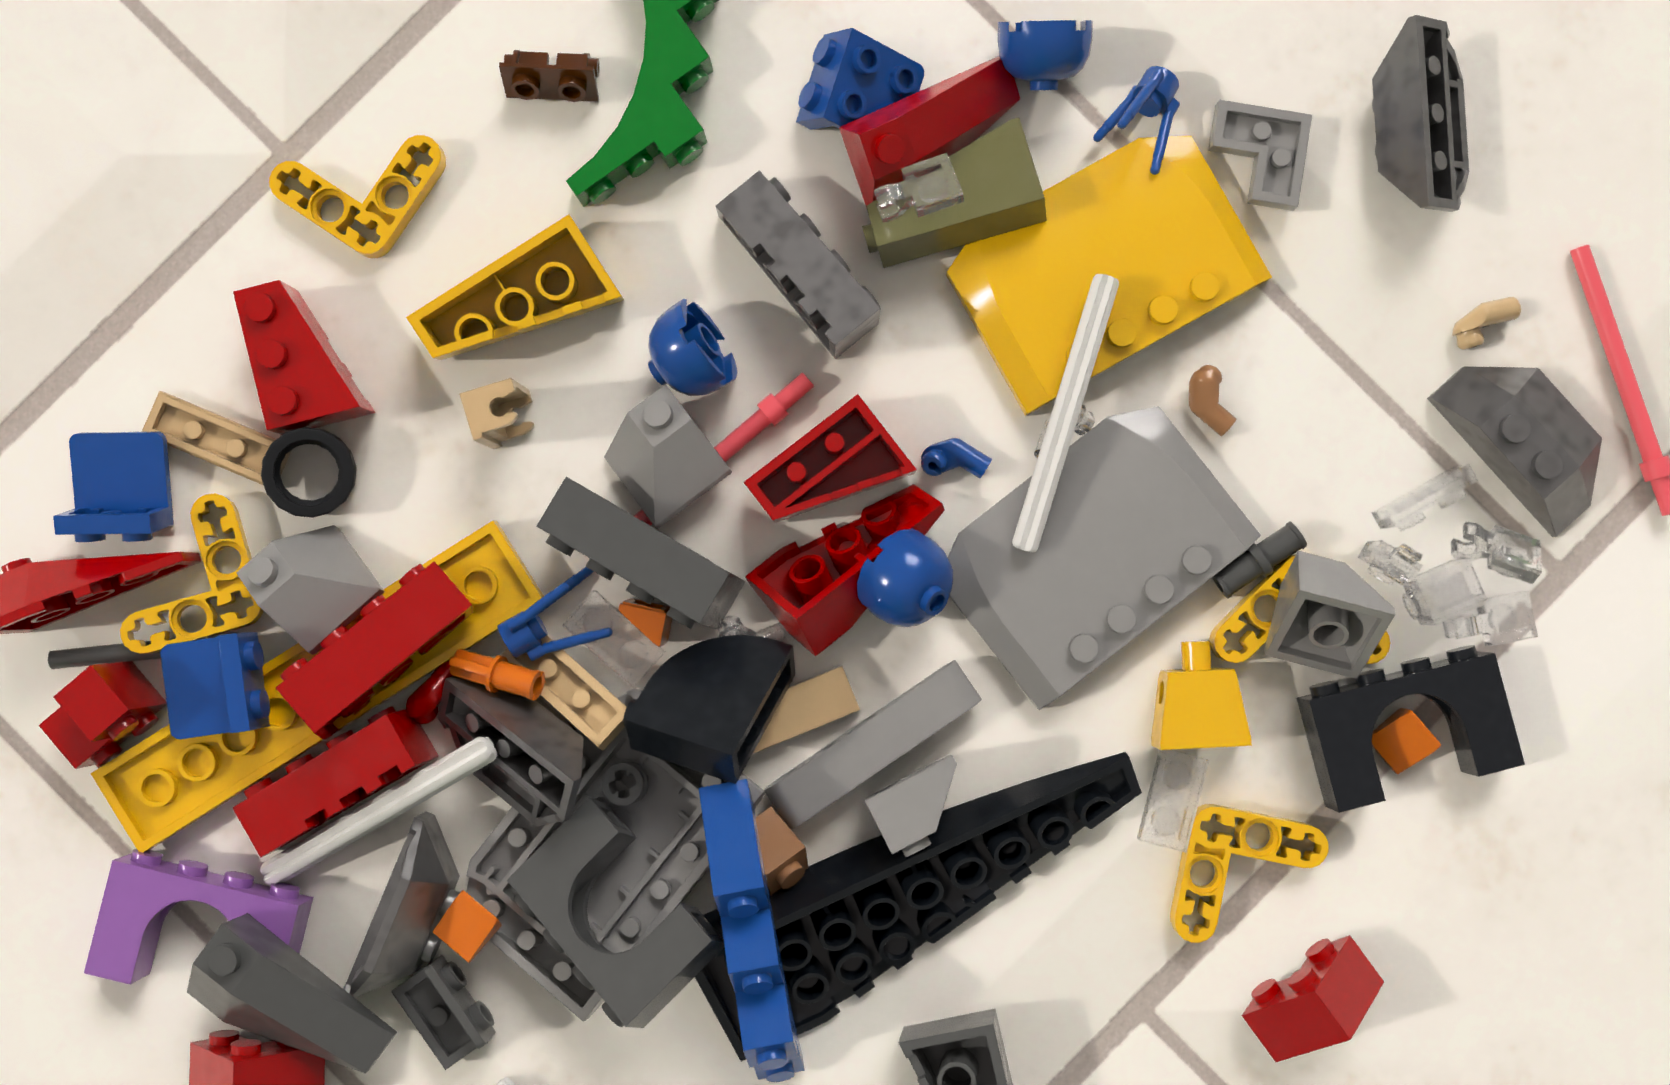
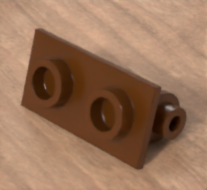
(531, 77)

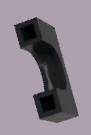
(1343, 719)

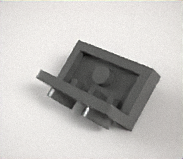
(445, 1011)

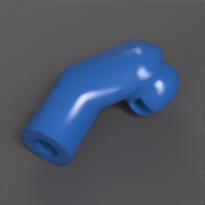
(953, 454)

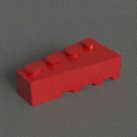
(374, 648)
(334, 780)

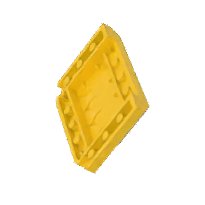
(1158, 234)

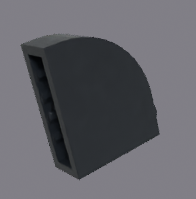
(711, 703)

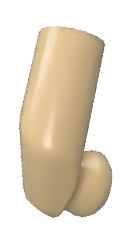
(1487, 313)

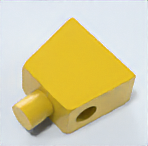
(1199, 704)

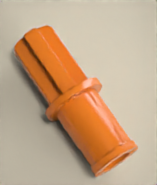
(497, 674)

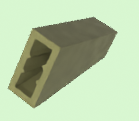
(998, 196)

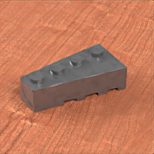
(799, 263)

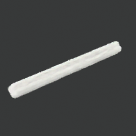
(1065, 412)
(379, 810)

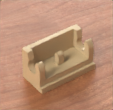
(492, 413)

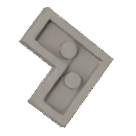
(1274, 140)

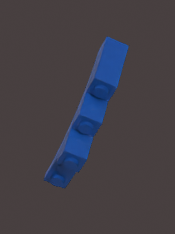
(749, 931)

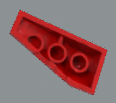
(927, 124)
(816, 584)
(52, 590)

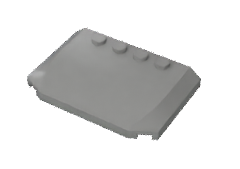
(1121, 547)
(630, 893)

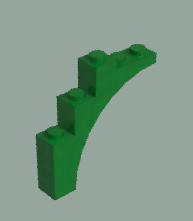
(656, 115)

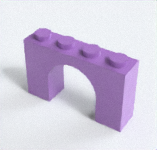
(146, 888)

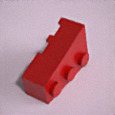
(293, 362)
(830, 463)

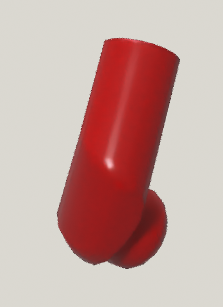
(424, 700)

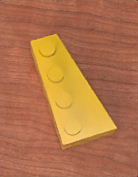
(520, 292)

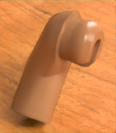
(1205, 399)

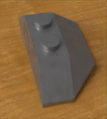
(1422, 116)
(1526, 438)
(536, 751)
(408, 911)

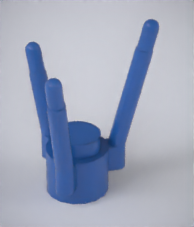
(1150, 97)
(525, 630)

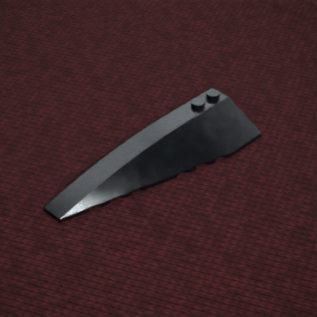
(875, 908)

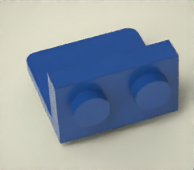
(854, 79)
(118, 486)
(215, 685)

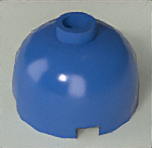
(1045, 50)
(687, 351)
(906, 580)

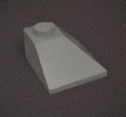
(664, 457)
(310, 584)
(1327, 617)
(912, 806)

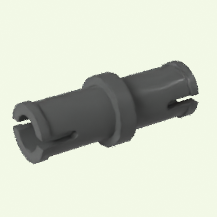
(1259, 559)

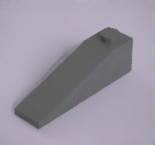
(275, 992)

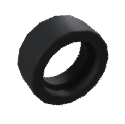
(282, 497)

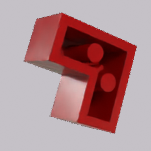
(101, 712)
(1316, 1003)
(243, 1061)

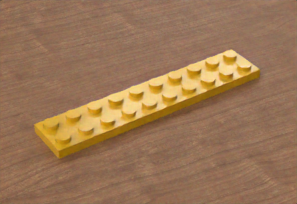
(175, 781)

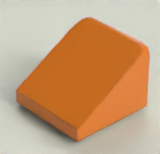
(649, 619)
(1403, 740)
(466, 926)

